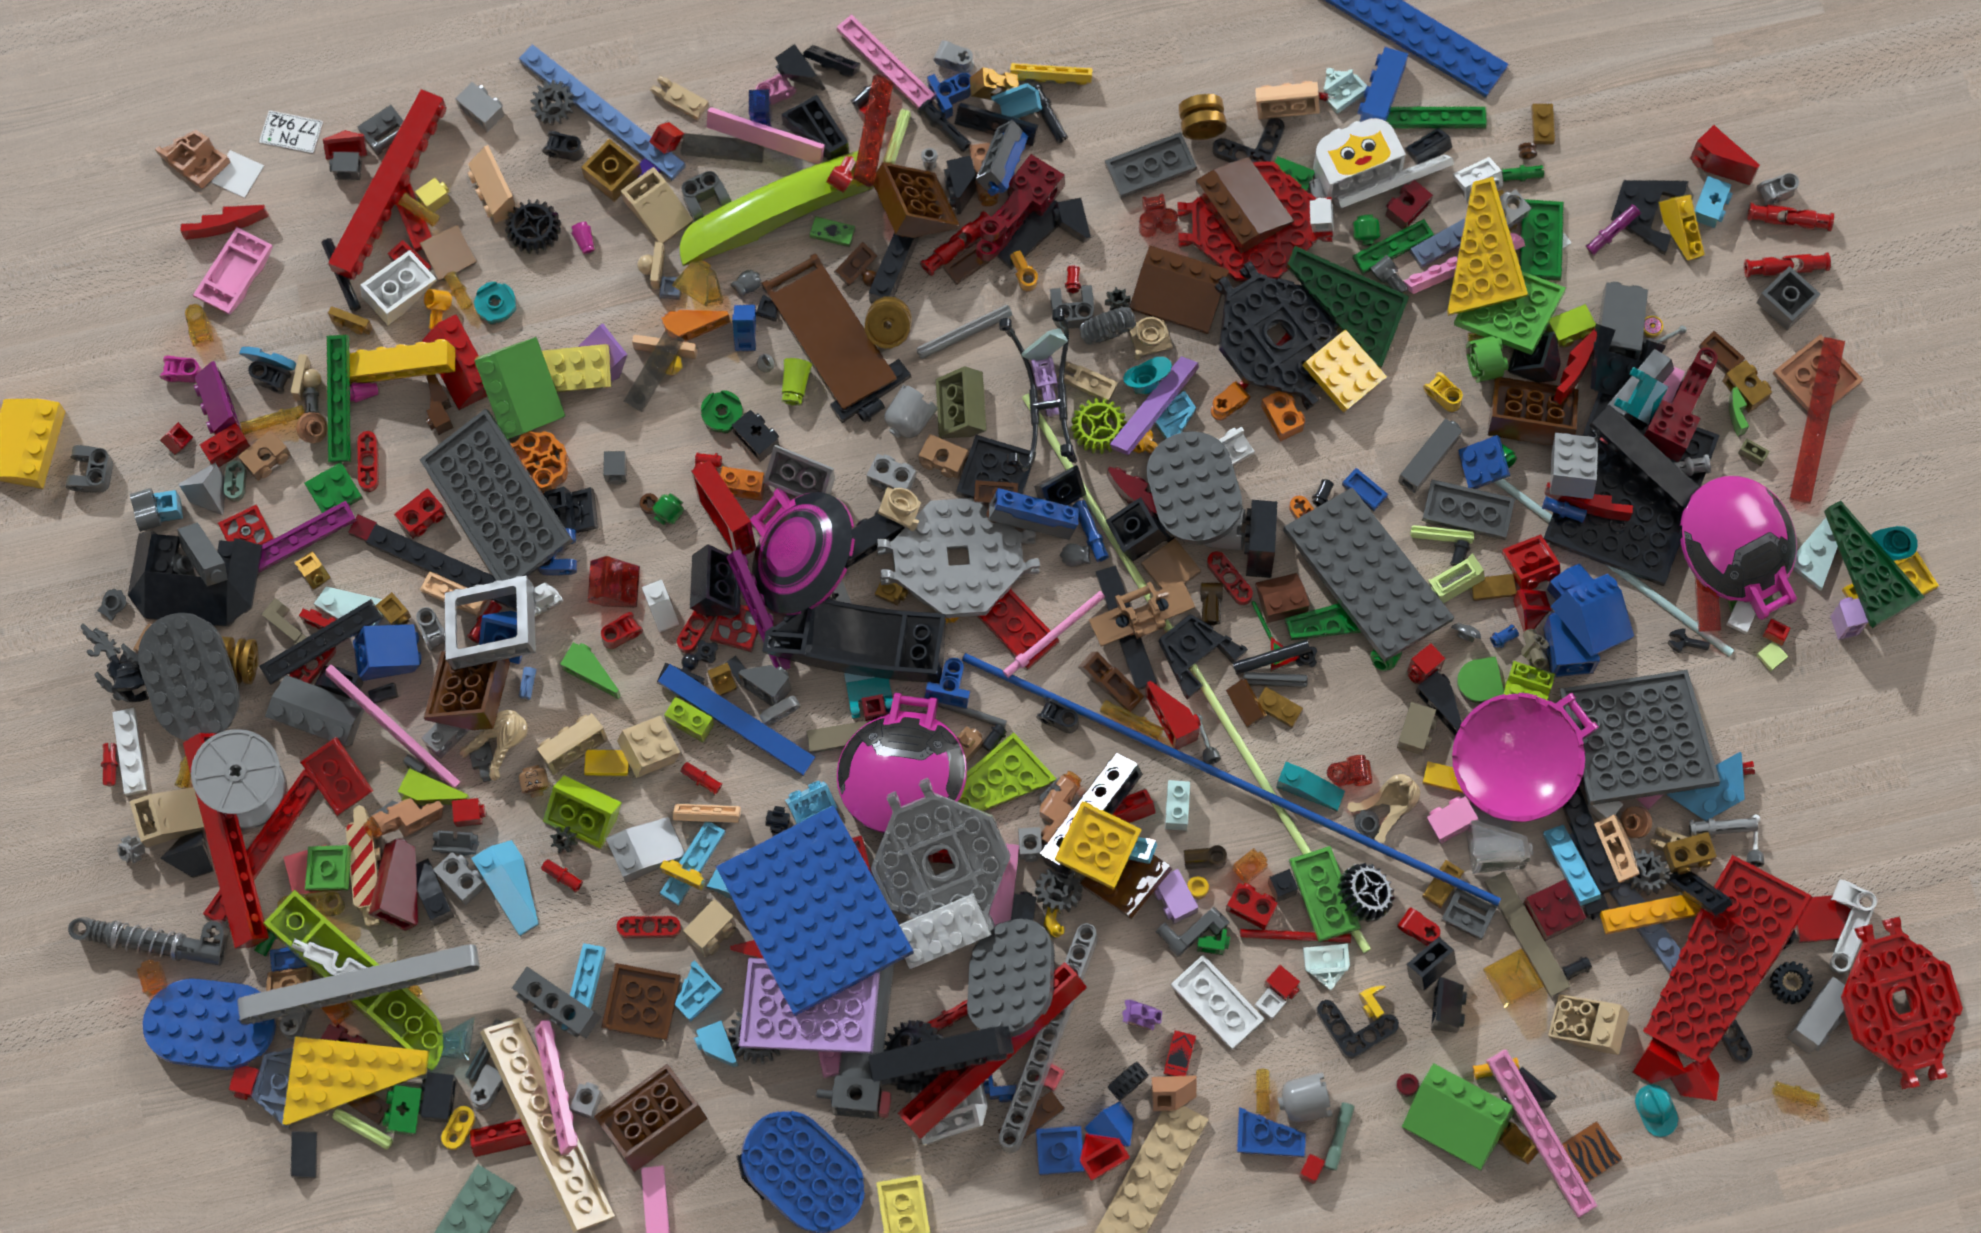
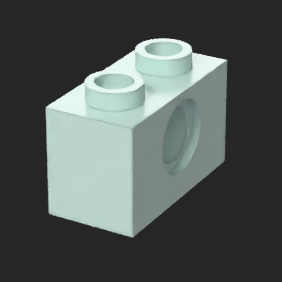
(1177, 805)

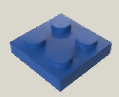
(1484, 462)
(1059, 1150)

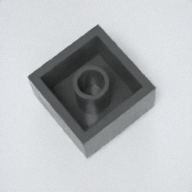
(1788, 298)

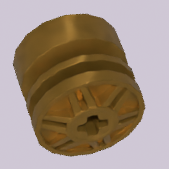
(243, 658)

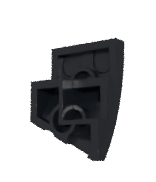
(574, 508)

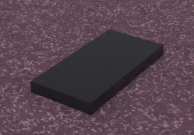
(1030, 235)

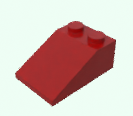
(1723, 157)
(1176, 719)

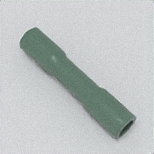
(1335, 1150)

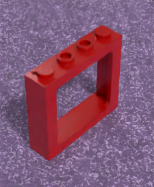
(723, 508)

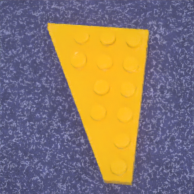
(1486, 260)
(340, 1072)

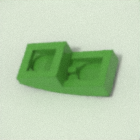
(1736, 407)

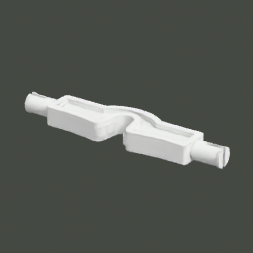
(326, 958)

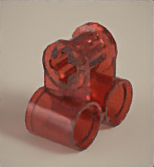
(1155, 213)
(1354, 771)

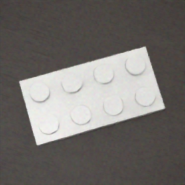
(944, 930)
(1217, 1002)

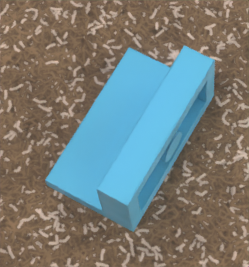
(1019, 101)

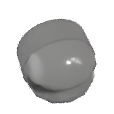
(761, 364)

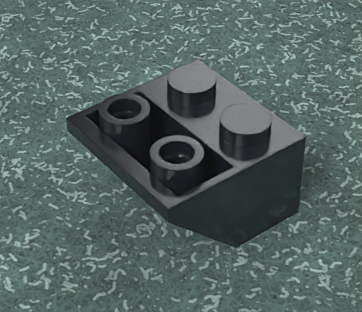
(960, 181)

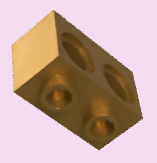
(1687, 848)

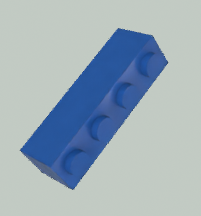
(1384, 85)

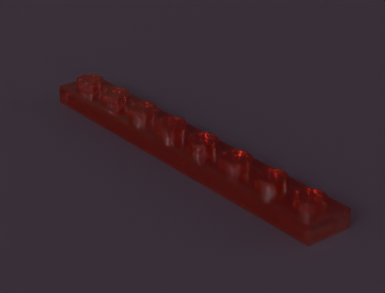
(1817, 420)

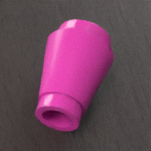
(583, 237)
(362, 391)

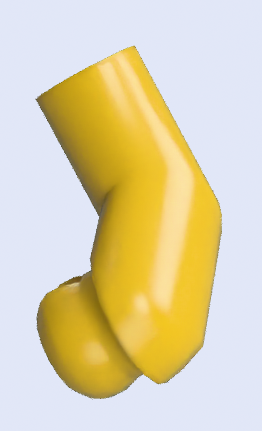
(1052, 925)

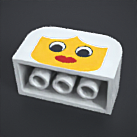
(1357, 156)

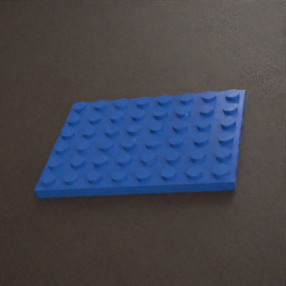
(814, 910)

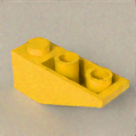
(1682, 224)

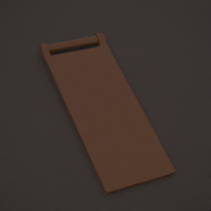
(830, 333)

